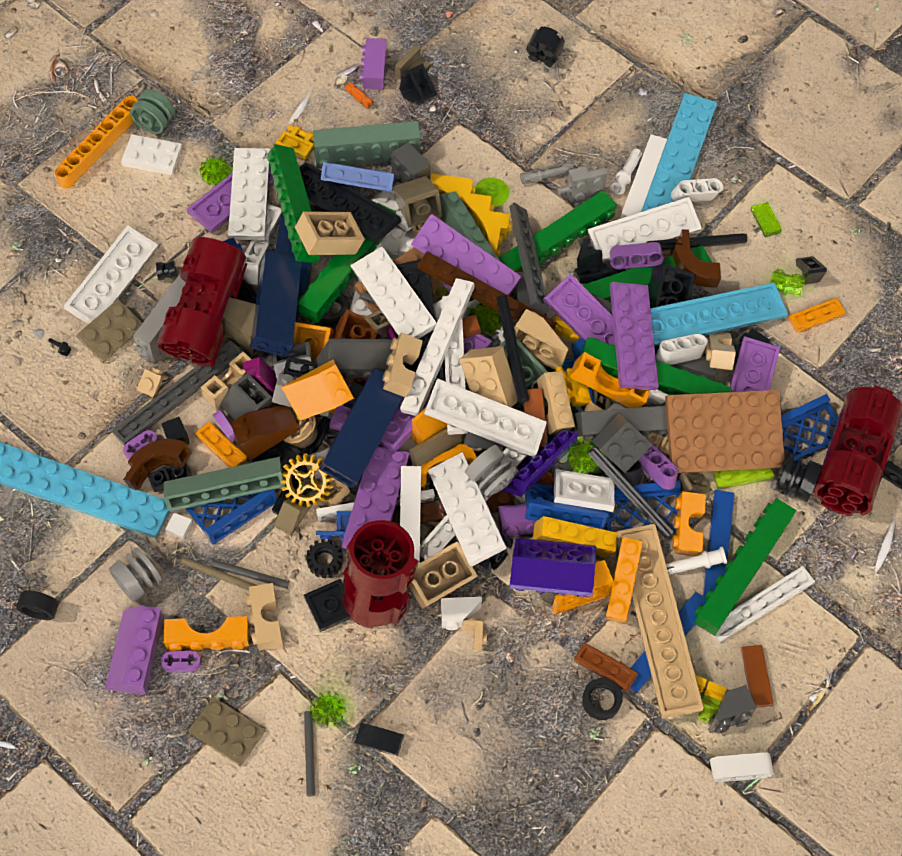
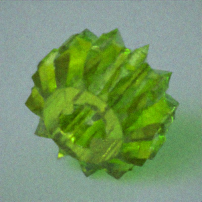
(214, 170)
(486, 318)
(579, 458)
(326, 702)

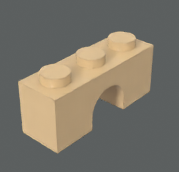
(719, 351)
(398, 377)
(216, 389)
(559, 409)
(266, 634)

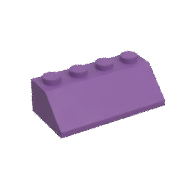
(135, 650)

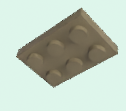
(109, 331)
(226, 731)

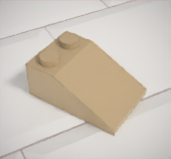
(540, 339)

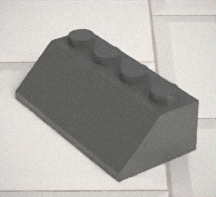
(356, 356)

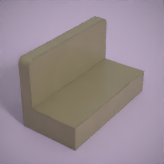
(409, 61)

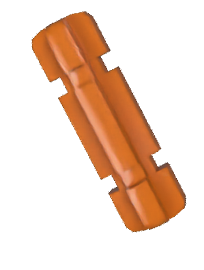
(359, 95)

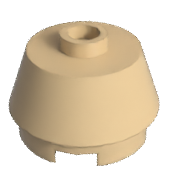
(306, 435)

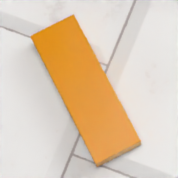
(816, 315)
(221, 445)

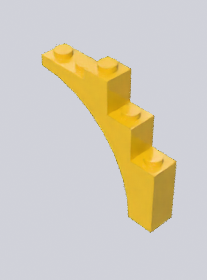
(479, 207)

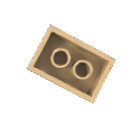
(329, 233)
(489, 374)
(441, 575)

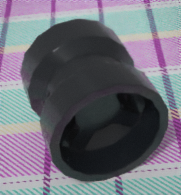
(166, 270)

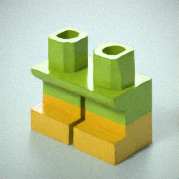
(711, 698)

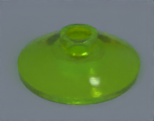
(493, 187)

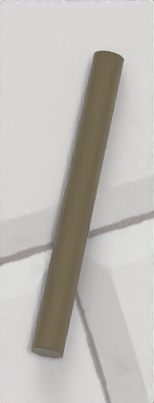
(216, 573)

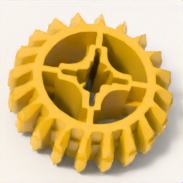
(299, 474)

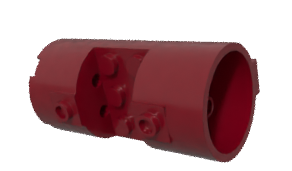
(194, 326)
(859, 451)
(378, 574)

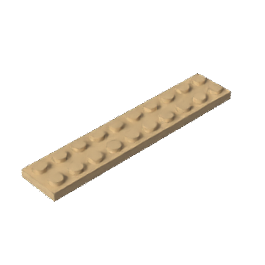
(662, 628)

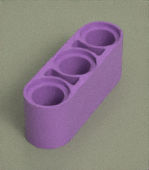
(648, 255)
(659, 468)

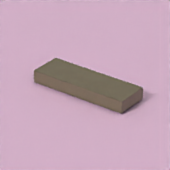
(433, 447)

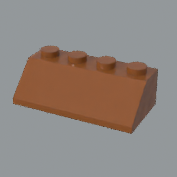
(353, 327)

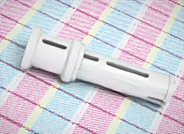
(624, 176)
(706, 559)

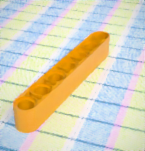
(95, 144)

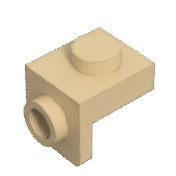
(151, 381)
(337, 494)
(475, 625)

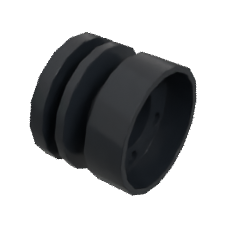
(798, 477)

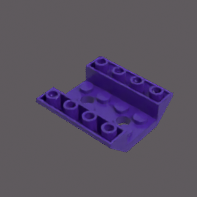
(534, 468)
(553, 567)

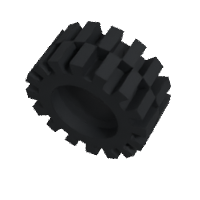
(324, 547)

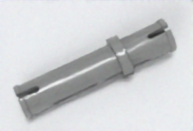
(543, 173)

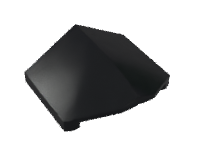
(416, 85)

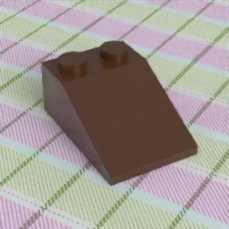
(263, 429)

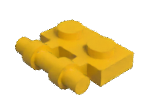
(302, 147)
(577, 392)

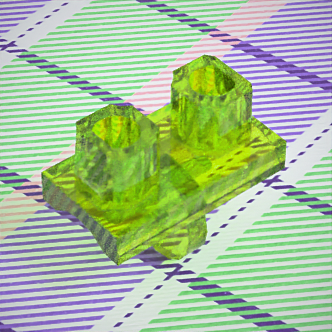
(787, 283)

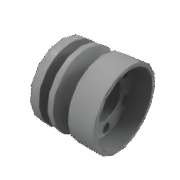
(491, 471)
(135, 574)

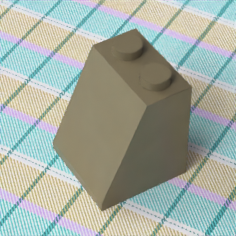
(417, 200)
(238, 323)

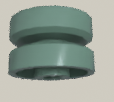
(152, 111)

